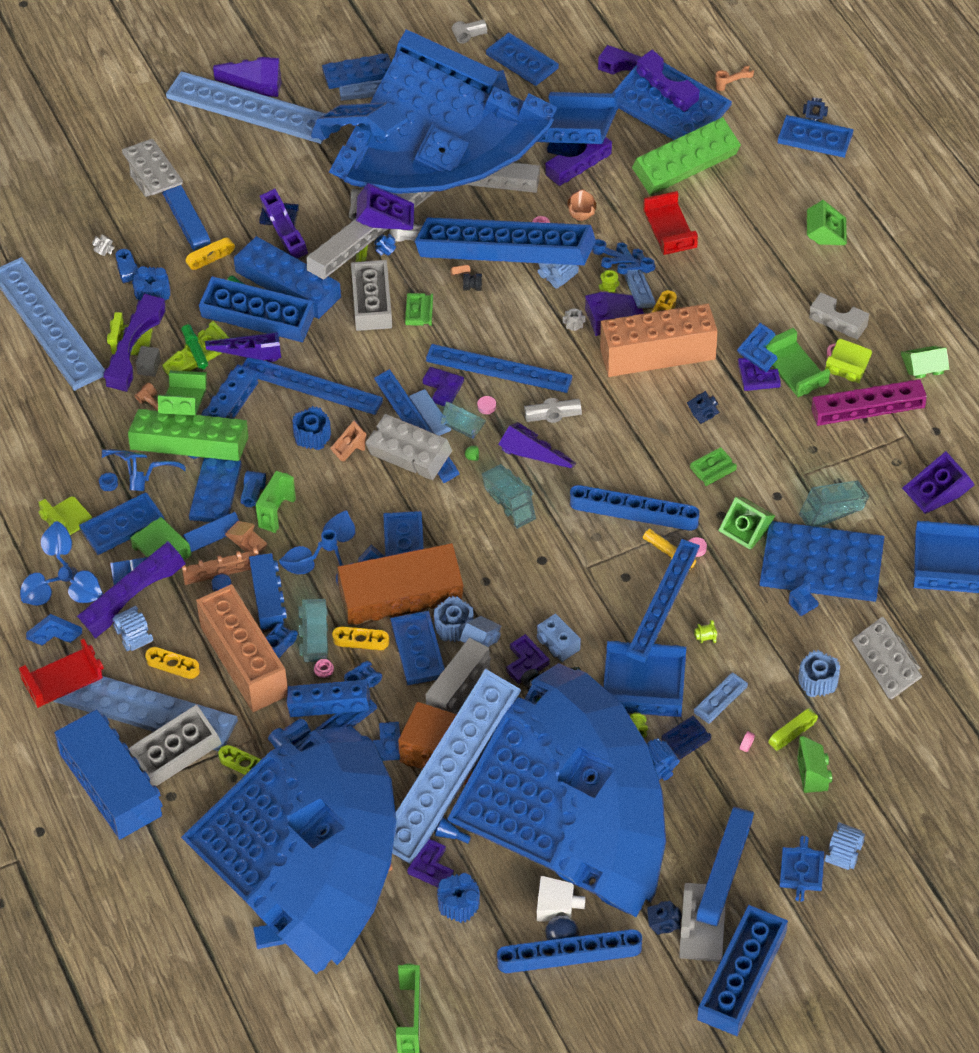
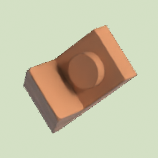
(352, 438)
(243, 535)

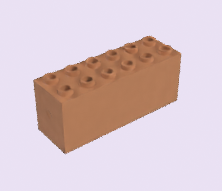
(658, 340)
(242, 648)

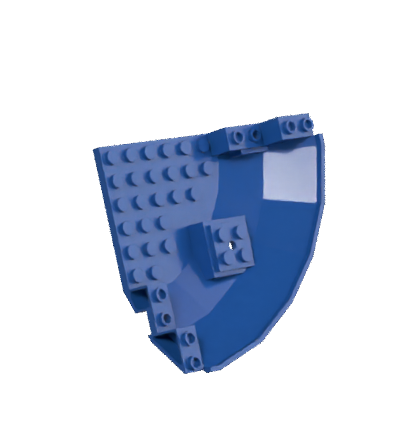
(473, 127)
(537, 795)
(272, 847)

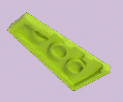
(184, 359)

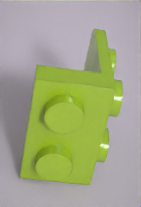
(117, 330)
(848, 360)
(67, 512)

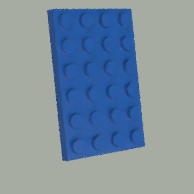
(649, 105)
(829, 559)

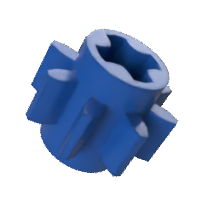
(385, 244)

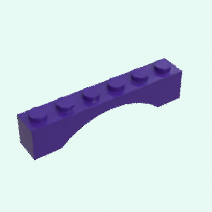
(147, 315)
(159, 565)

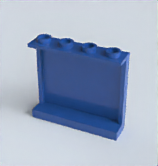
(581, 117)
(946, 557)
(648, 686)

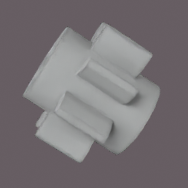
(103, 245)
(574, 319)

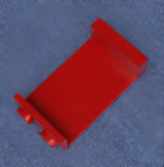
(669, 223)
(62, 675)

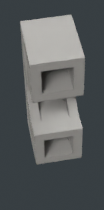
(850, 323)

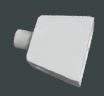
(557, 899)

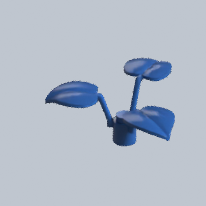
(137, 479)
(300, 559)
(84, 584)

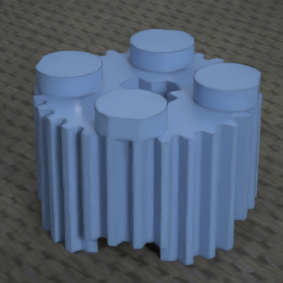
(557, 273)
(451, 618)
(132, 629)
(819, 674)
(844, 846)

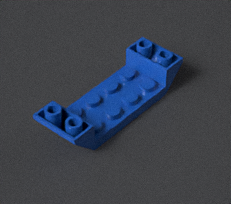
(381, 117)

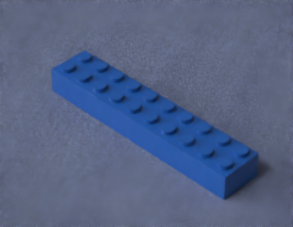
(505, 241)

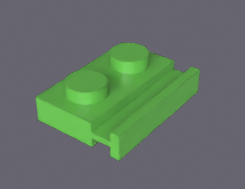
(419, 309)
(713, 466)

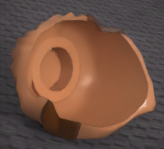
(581, 205)

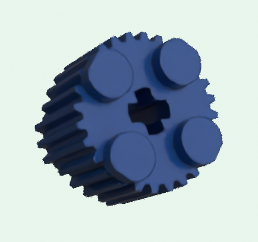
(151, 282)
(311, 428)
(663, 758)
(458, 897)

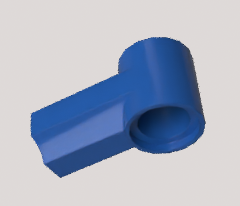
(253, 484)
(291, 734)

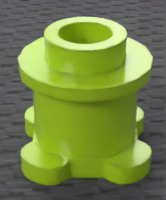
(609, 281)
(706, 632)
(640, 720)

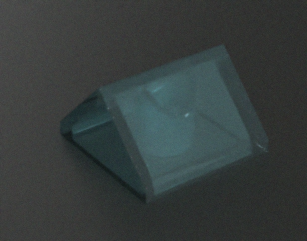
(461, 420)

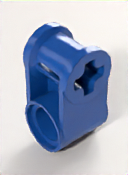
(126, 265)
(281, 638)
(364, 672)

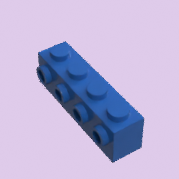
(232, 393)
(266, 590)
(351, 697)

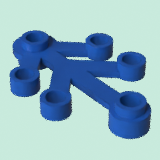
(622, 256)

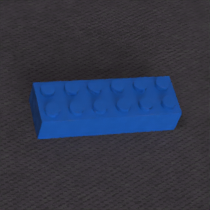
(448, 61)
(285, 275)
(257, 309)
(742, 970)

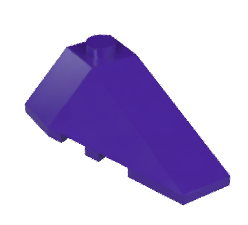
(256, 76)
(255, 346)
(524, 442)

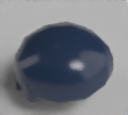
(561, 927)

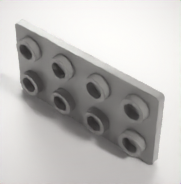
(151, 168)
(887, 657)
(699, 939)

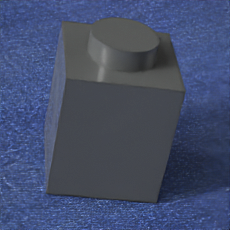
(148, 361)

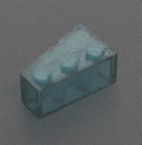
(511, 493)
(833, 502)
(314, 630)

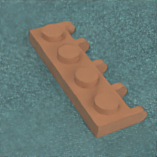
(211, 568)

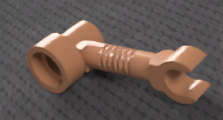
(722, 77)
(147, 394)

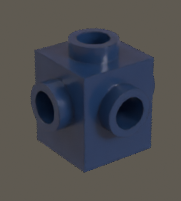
(816, 102)
(703, 407)
(664, 917)

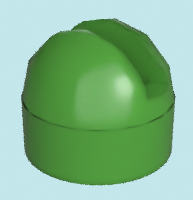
(472, 453)

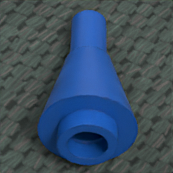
(447, 830)

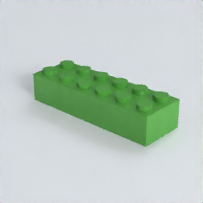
(686, 156)
(188, 435)

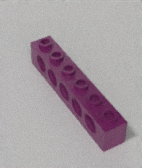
(868, 402)

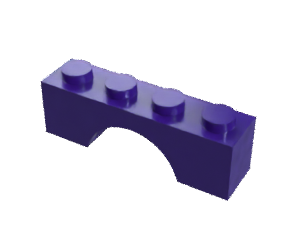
(616, 60)
(682, 93)
(562, 168)
(282, 224)

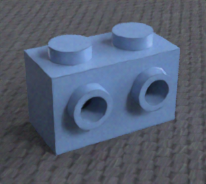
(482, 631)
(558, 637)

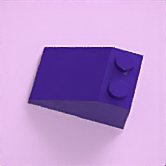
(383, 209)
(609, 306)
(938, 484)

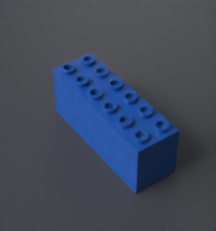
(109, 773)

